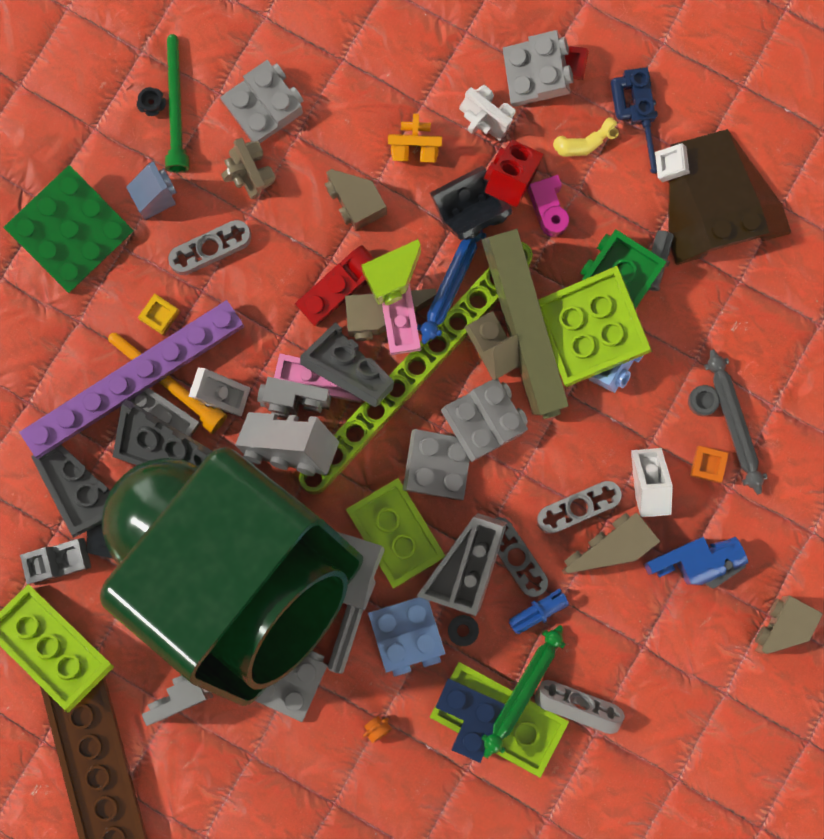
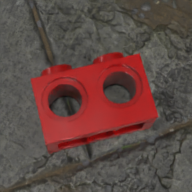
(512, 172)

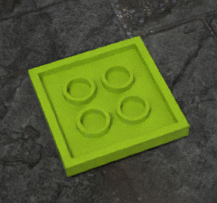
(593, 326)

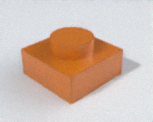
(709, 464)

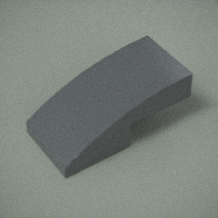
(55, 561)

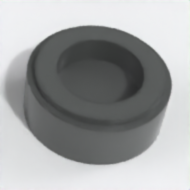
(703, 400)

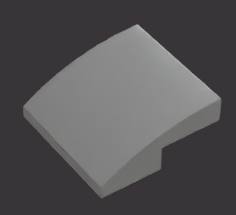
(363, 583)

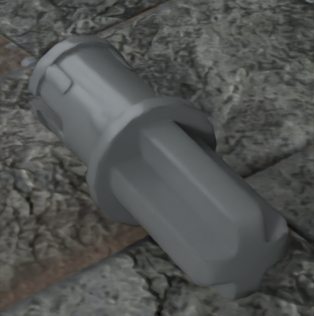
(661, 247)

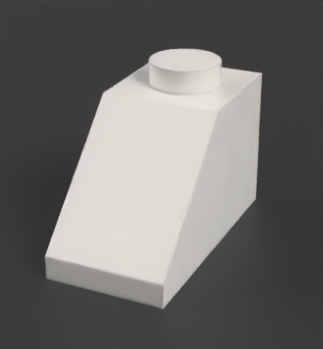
(651, 482)

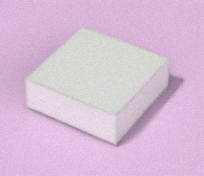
(672, 162)

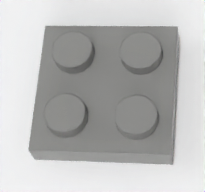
(436, 465)

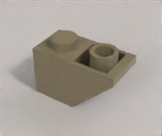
(358, 198)
(790, 625)

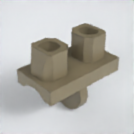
(243, 169)

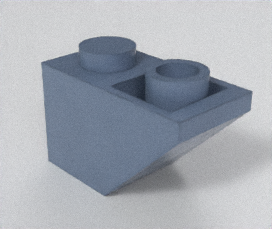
(152, 191)

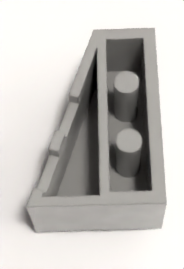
(287, 443)
(467, 568)

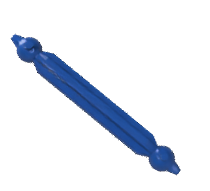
(449, 288)

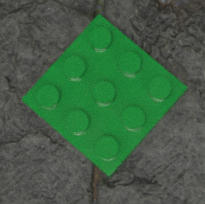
(68, 229)

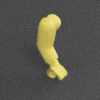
(584, 146)

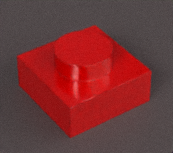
(577, 60)

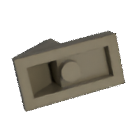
(495, 349)

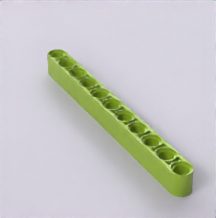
(411, 382)

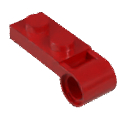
(334, 286)

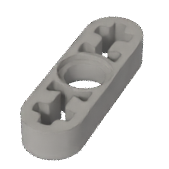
(186, 248)
(602, 505)
(598, 713)

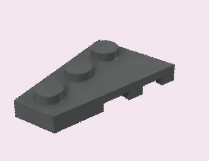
(73, 489)

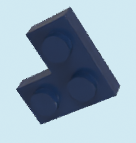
(478, 715)

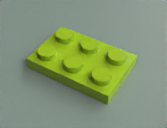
(395, 523)

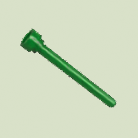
(176, 160)

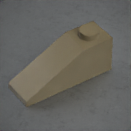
(367, 317)

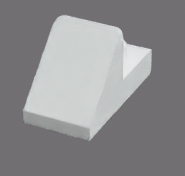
(219, 391)

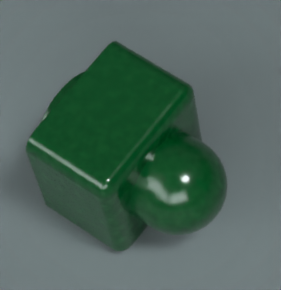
(222, 571)

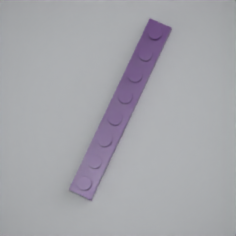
(131, 379)

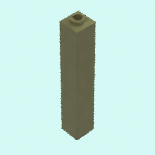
(526, 320)

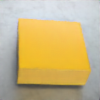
(159, 314)

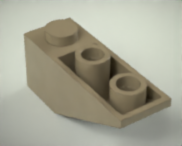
(622, 545)

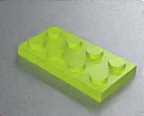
(50, 649)
(532, 737)

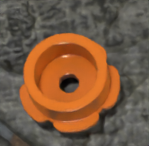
(377, 729)

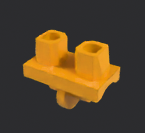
(400, 143)

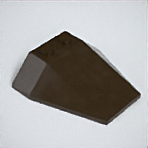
(720, 200)

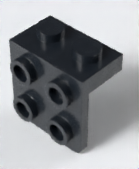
(466, 206)

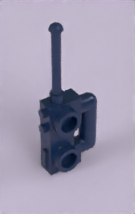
(643, 109)

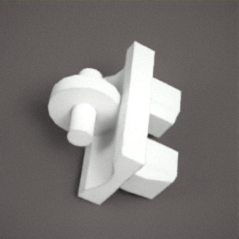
(486, 115)

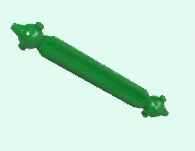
(523, 692)

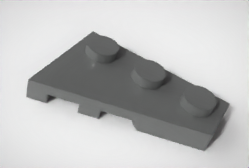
(345, 366)

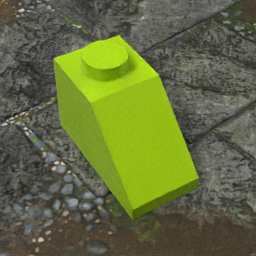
(392, 272)

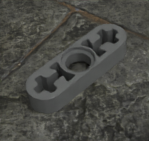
(523, 580)

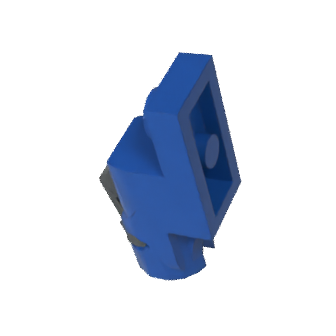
(702, 563)

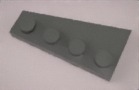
(147, 438)

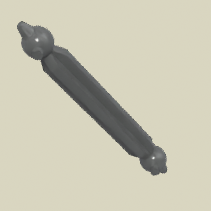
(735, 422)

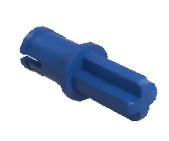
(538, 611)

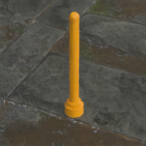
(211, 417)

